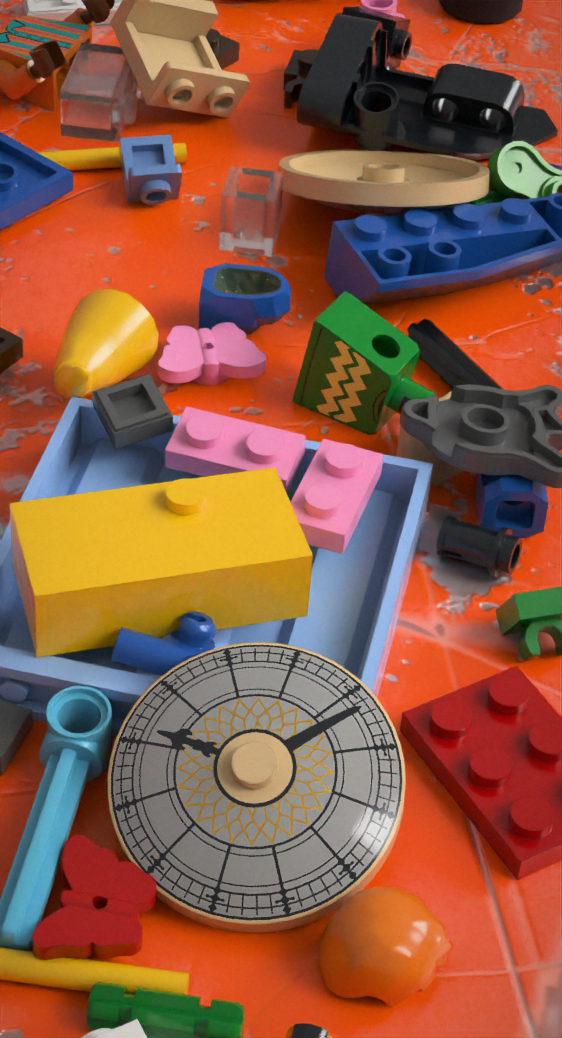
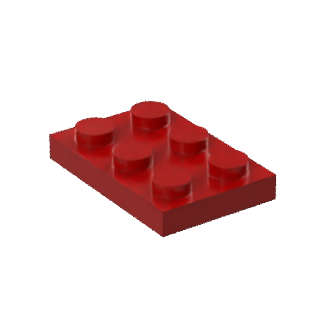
(500, 762)

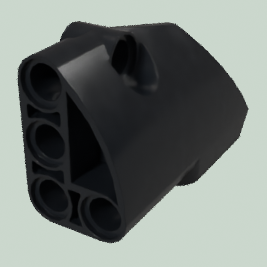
(455, 114)

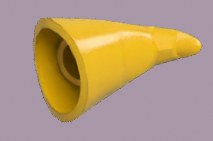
(103, 343)

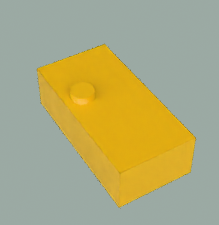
(156, 554)

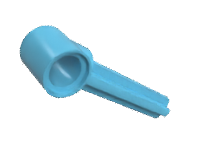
(72, 752)

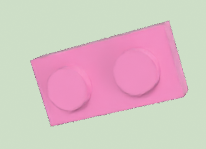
(221, 444)
(335, 493)

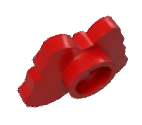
(98, 907)

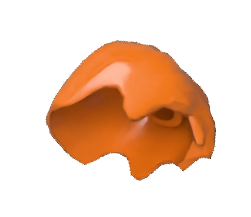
(382, 946)

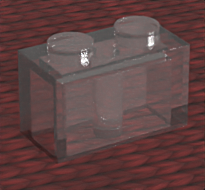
(98, 94)

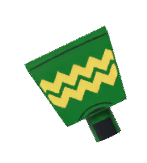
(357, 367)

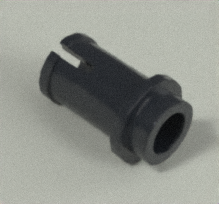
(479, 546)

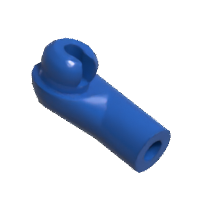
(164, 653)

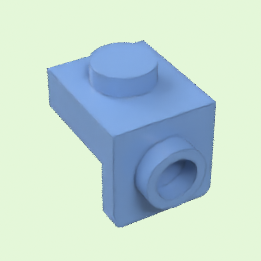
(150, 169)

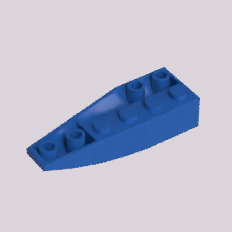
(442, 248)

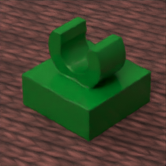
(532, 614)

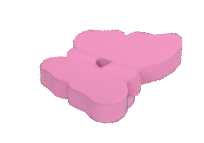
(209, 355)

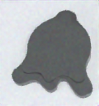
(493, 430)

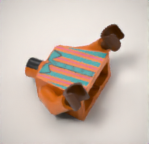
(41, 51)

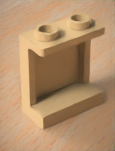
(173, 57)

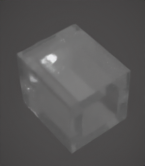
(251, 211)

